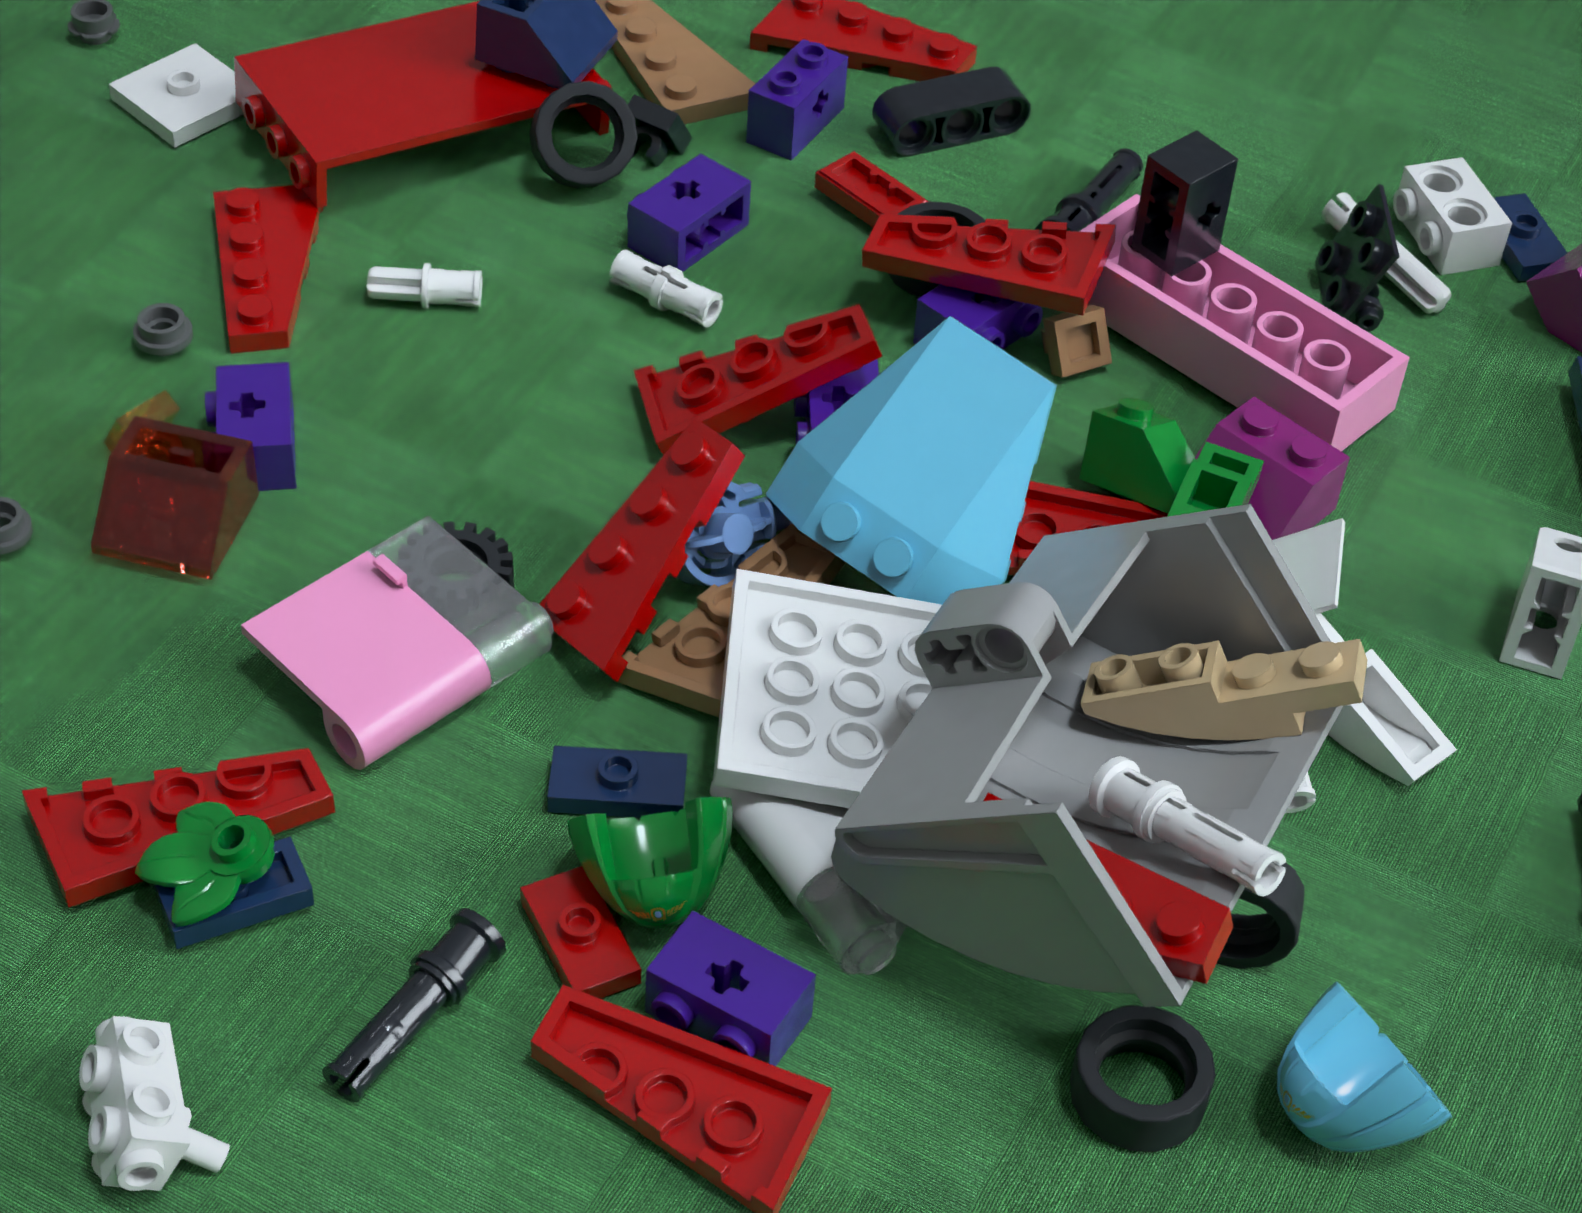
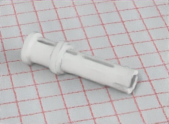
(1162, 814)

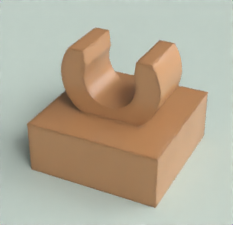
(1076, 341)

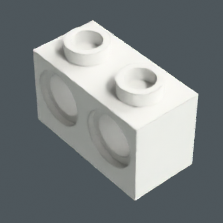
(1451, 216)

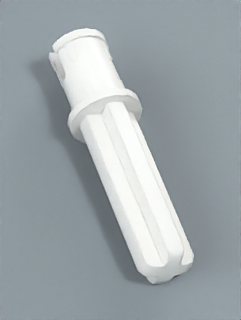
(1406, 272)

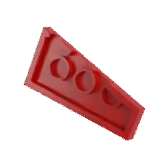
(865, 37)
(755, 375)
(622, 569)
(102, 832)
(699, 1101)

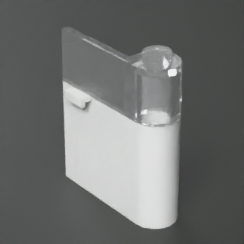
(796, 849)

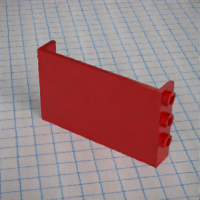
(382, 93)

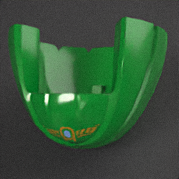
(658, 865)

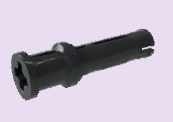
(1099, 193)
(435, 981)

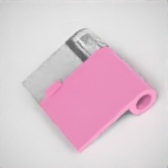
(400, 638)

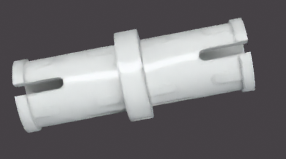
(666, 288)

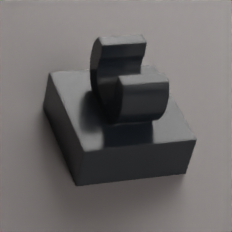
(660, 128)

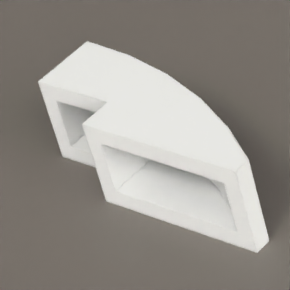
(1388, 725)

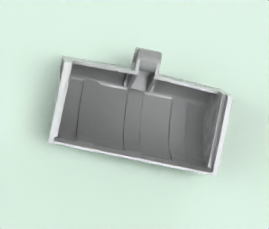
(1007, 720)

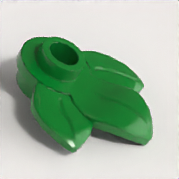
(207, 859)

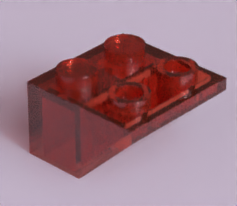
(174, 497)

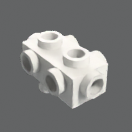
(139, 1108)

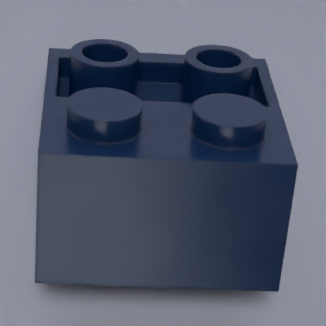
(543, 38)

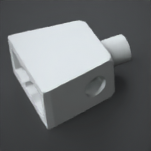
(1553, 586)

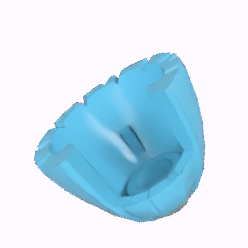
(1351, 1082)

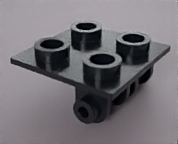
(1357, 261)

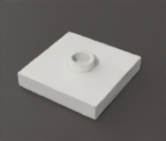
(180, 95)

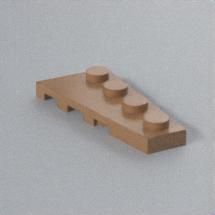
(673, 63)
(689, 655)

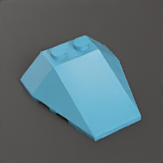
(924, 467)

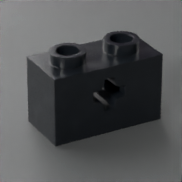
(1184, 202)

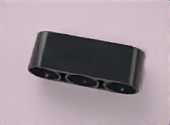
(951, 111)

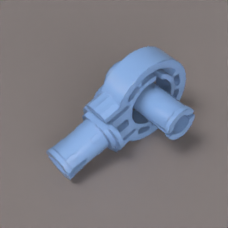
(731, 535)

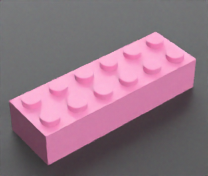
(1249, 336)

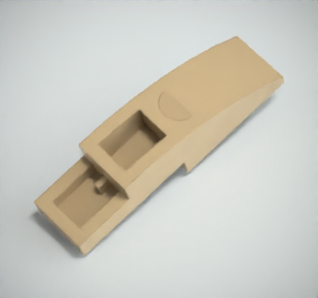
(1204, 696)

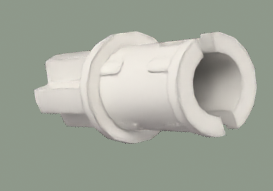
(426, 285)

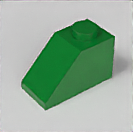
(1136, 453)

